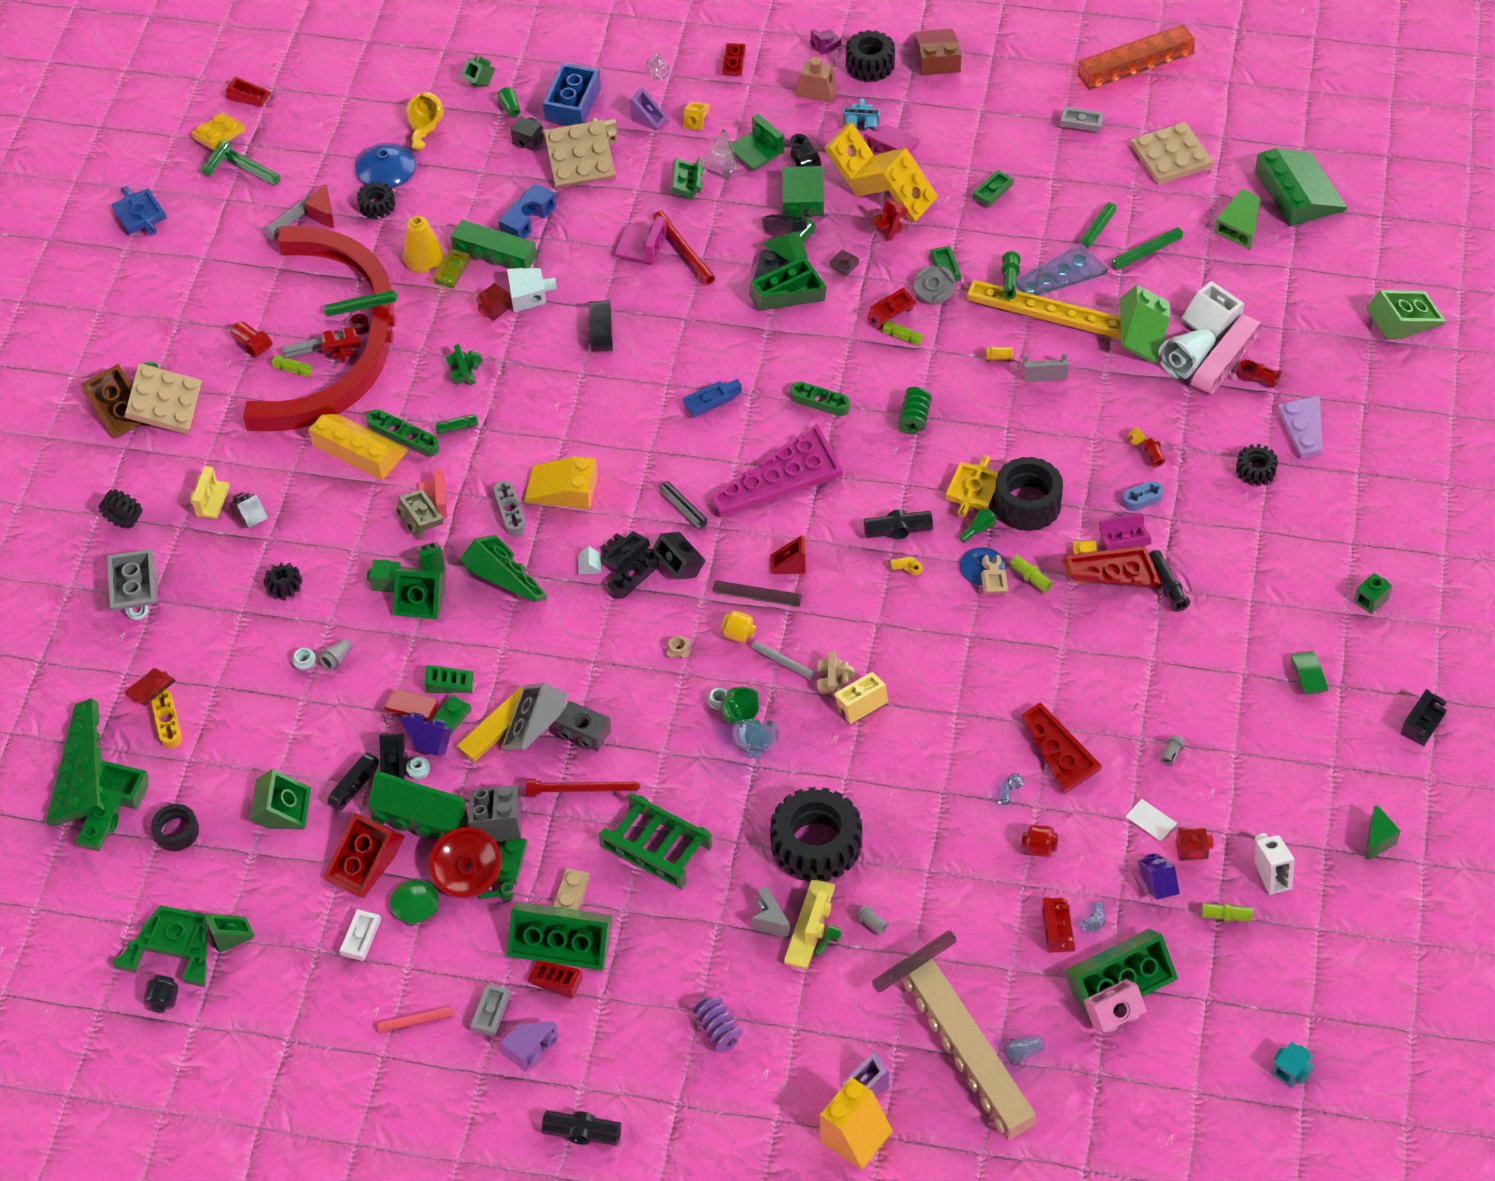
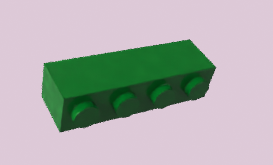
(493, 245)

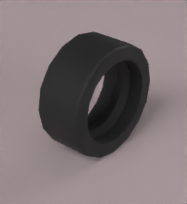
(169, 813)

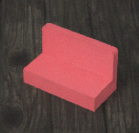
(436, 492)

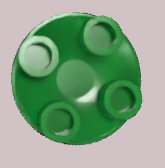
(414, 902)

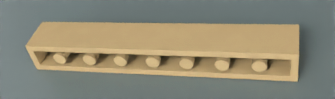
(970, 1049)

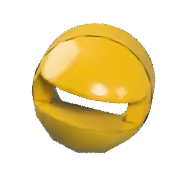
(1136, 436)

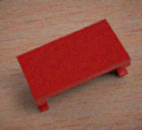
(891, 307)
(1057, 925)

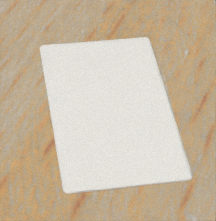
(1151, 820)

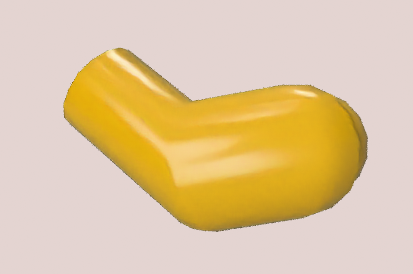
(908, 564)

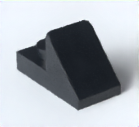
(392, 754)

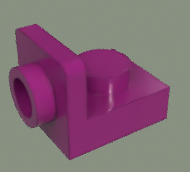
(824, 41)

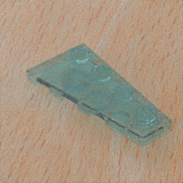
(1065, 270)

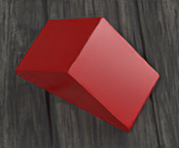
(319, 207)
(789, 558)

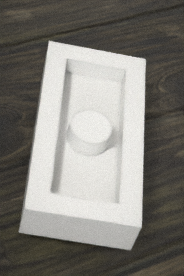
(360, 935)

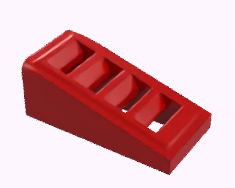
(236, 90)
(568, 990)

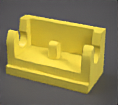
(861, 697)

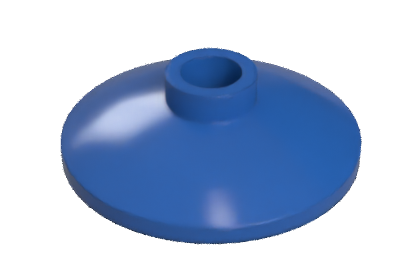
(971, 563)

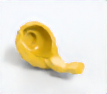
(423, 115)

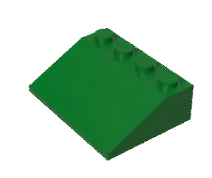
(1298, 185)

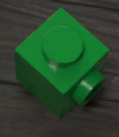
(383, 575)
(1373, 593)

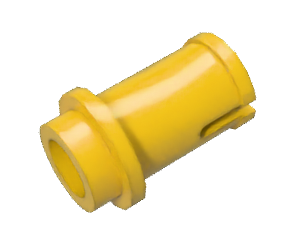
(998, 353)

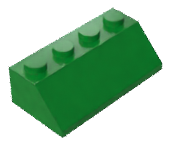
(415, 807)
(559, 935)
(1138, 959)

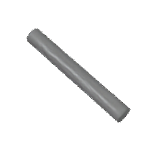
(783, 660)

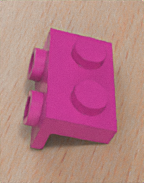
(1124, 532)

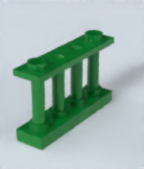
(654, 861)

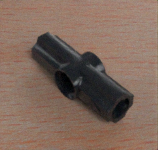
(898, 524)
(581, 1128)

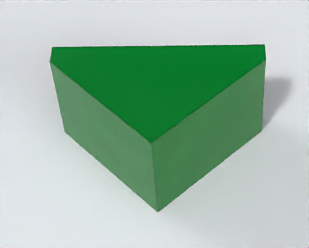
(787, 246)
(431, 556)
(1382, 833)
(229, 930)

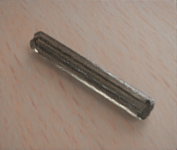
(757, 593)
(914, 961)

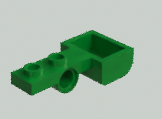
(121, 787)

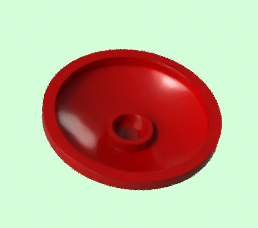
(456, 851)

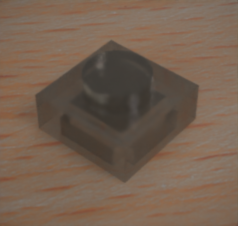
(844, 262)

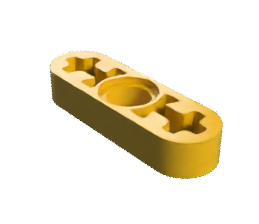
(172, 725)

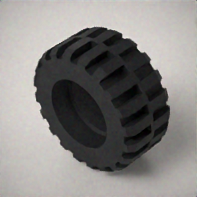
(811, 808)

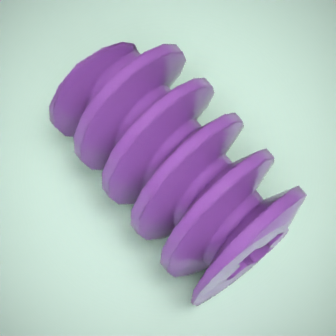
(717, 1023)

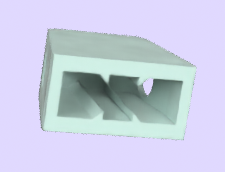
(528, 287)

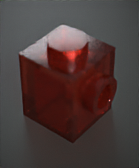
(493, 302)

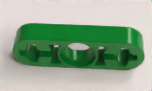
(813, 391)

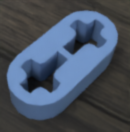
(1142, 495)

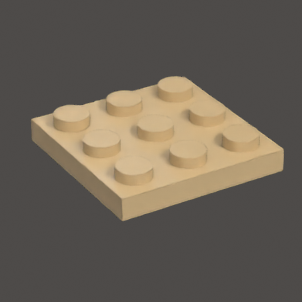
(1171, 153)
(579, 154)
(163, 398)

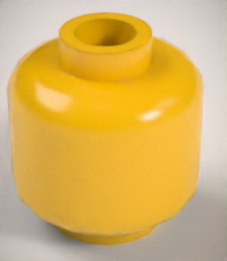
(738, 626)

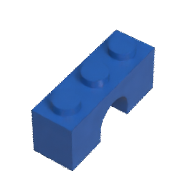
(534, 202)

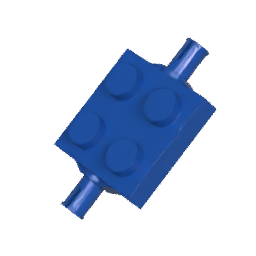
(138, 211)

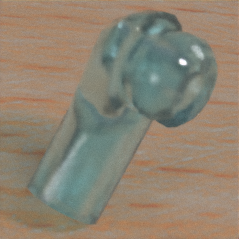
(1007, 785)
(1096, 920)

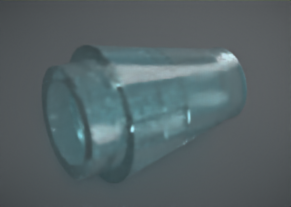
(1022, 1048)

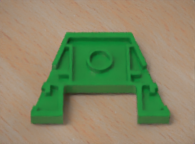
(173, 934)

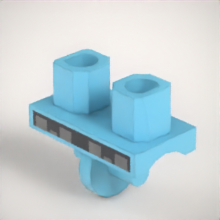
(862, 113)

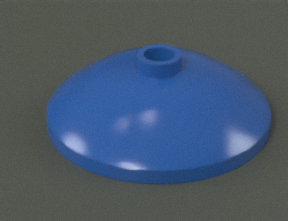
(385, 163)

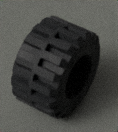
(870, 55)

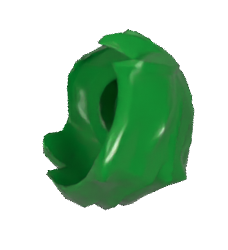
(740, 704)

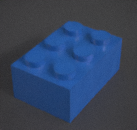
(572, 94)

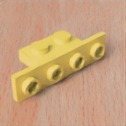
(810, 924)

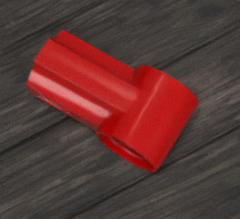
(253, 341)

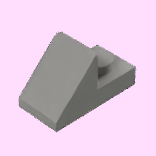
(771, 918)

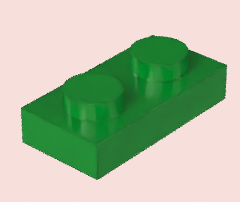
(993, 188)
(453, 712)
(512, 859)

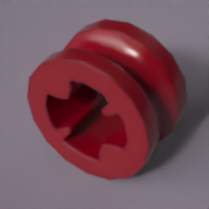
(363, 320)

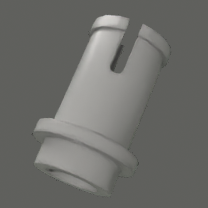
(1173, 746)
(871, 919)

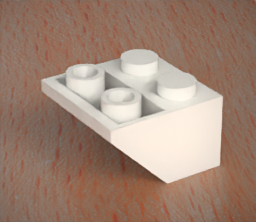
(1213, 310)

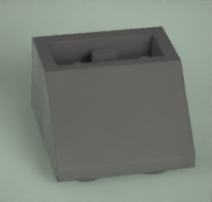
(497, 812)

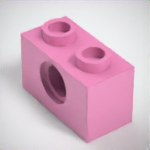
(1101, 1006)

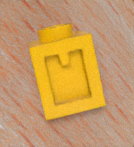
(694, 115)

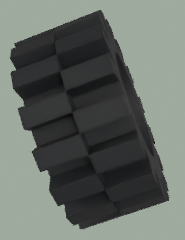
(372, 192)
(1253, 474)
(120, 508)

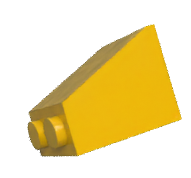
(854, 1124)

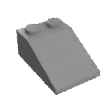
(132, 579)
(534, 713)

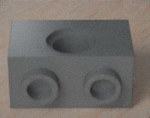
(575, 716)

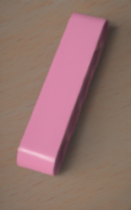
(1227, 354)

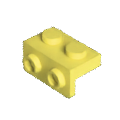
(209, 494)

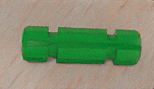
(216, 158)
(456, 424)

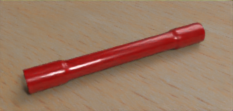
(700, 268)

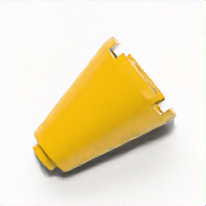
(421, 246)

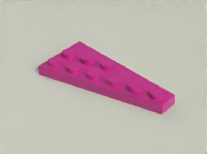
(787, 470)

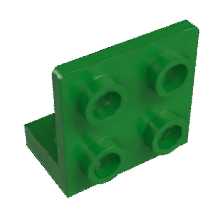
(760, 145)

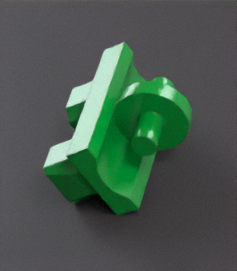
(466, 363)

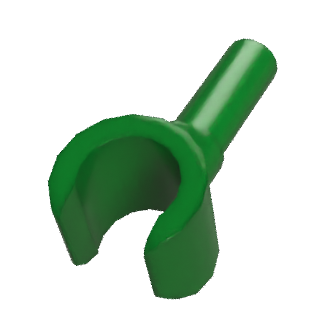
(500, 893)
(832, 933)

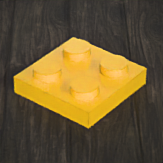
(218, 129)

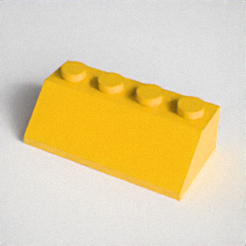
(356, 445)

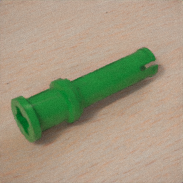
(1010, 270)

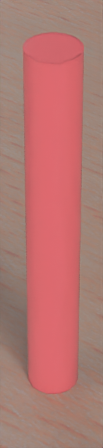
(415, 1019)

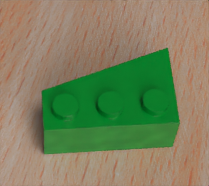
(788, 286)

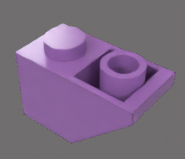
(528, 1042)

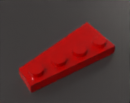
(1114, 566)
(1061, 750)

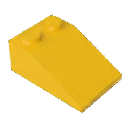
(563, 483)

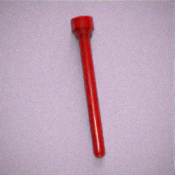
(536, 787)

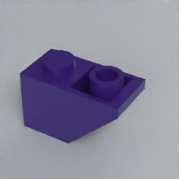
(427, 735)
(1159, 876)

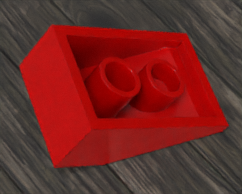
(363, 855)

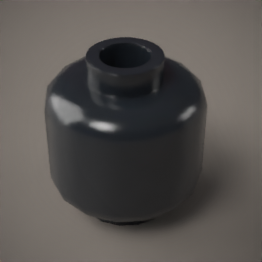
(160, 993)

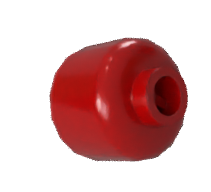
(1040, 840)

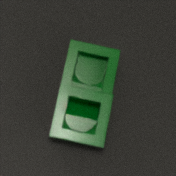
(1309, 672)

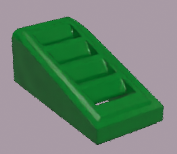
(440, 672)

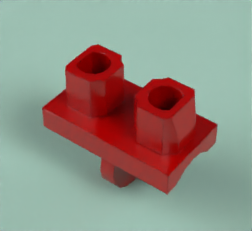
(889, 220)
(350, 341)

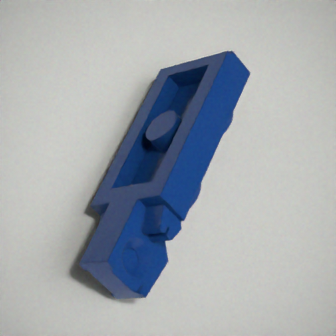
(711, 397)

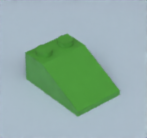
(1404, 313)
(1143, 322)

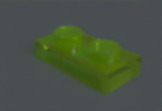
(452, 268)

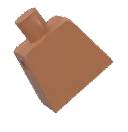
(816, 81)

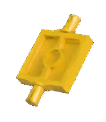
(972, 486)

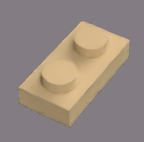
(572, 889)

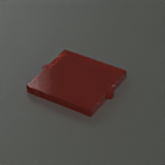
(149, 686)

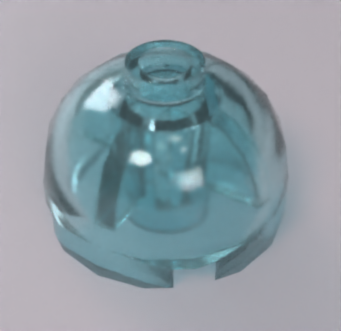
(754, 737)

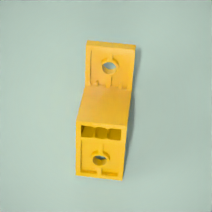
(881, 172)

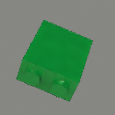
(803, 191)

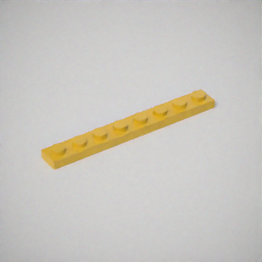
(1046, 309)

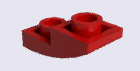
(734, 59)

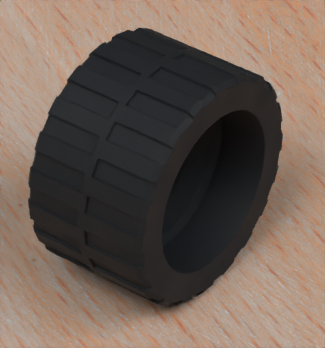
(1028, 473)

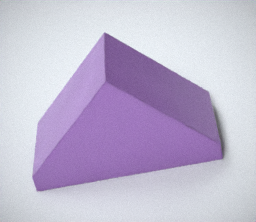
(646, 110)
(872, 1074)

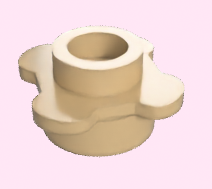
(678, 642)

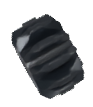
(282, 580)

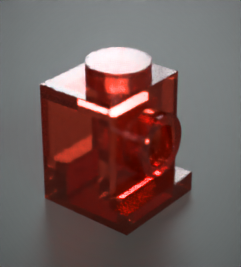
(1193, 844)

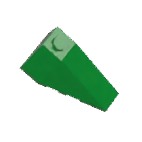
(494, 561)

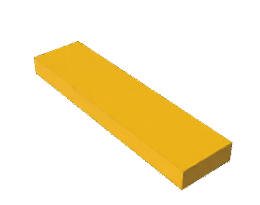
(490, 730)

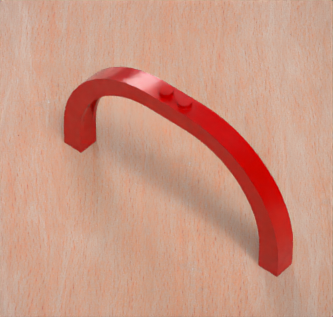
(348, 390)

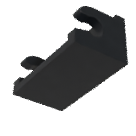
(1424, 718)

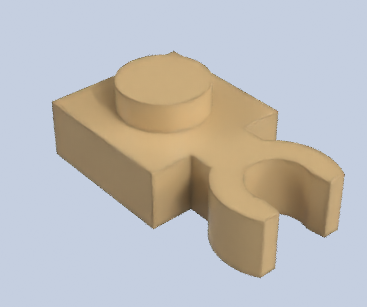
(993, 579)

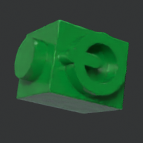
(478, 71)

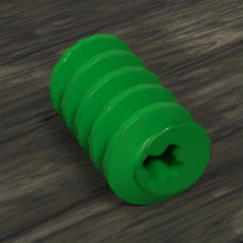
(914, 410)

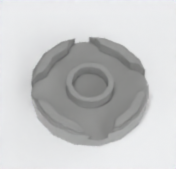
(934, 285)

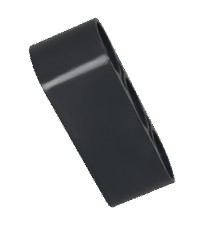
(600, 326)

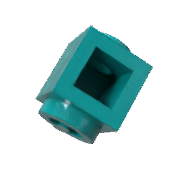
(1292, 1064)

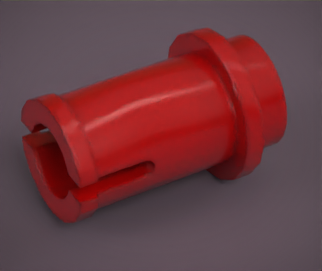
(1152, 446)

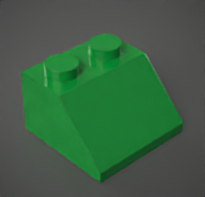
(418, 592)
(280, 801)

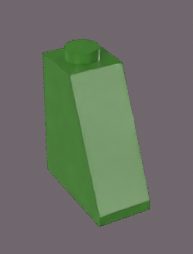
(1239, 219)

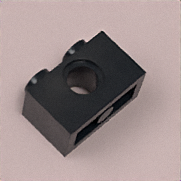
(678, 555)

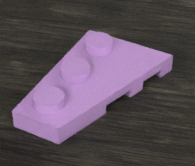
(1303, 425)

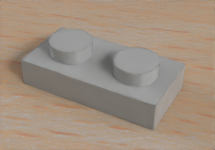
(1082, 119)
(490, 1010)

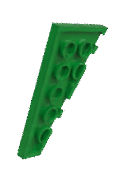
(78, 777)

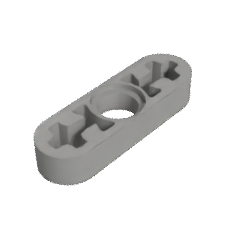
(510, 500)

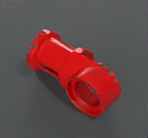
(1260, 372)

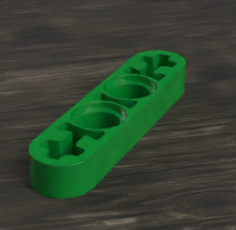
(400, 435)

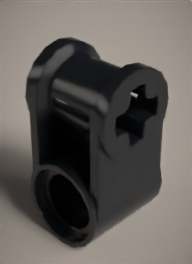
(803, 151)

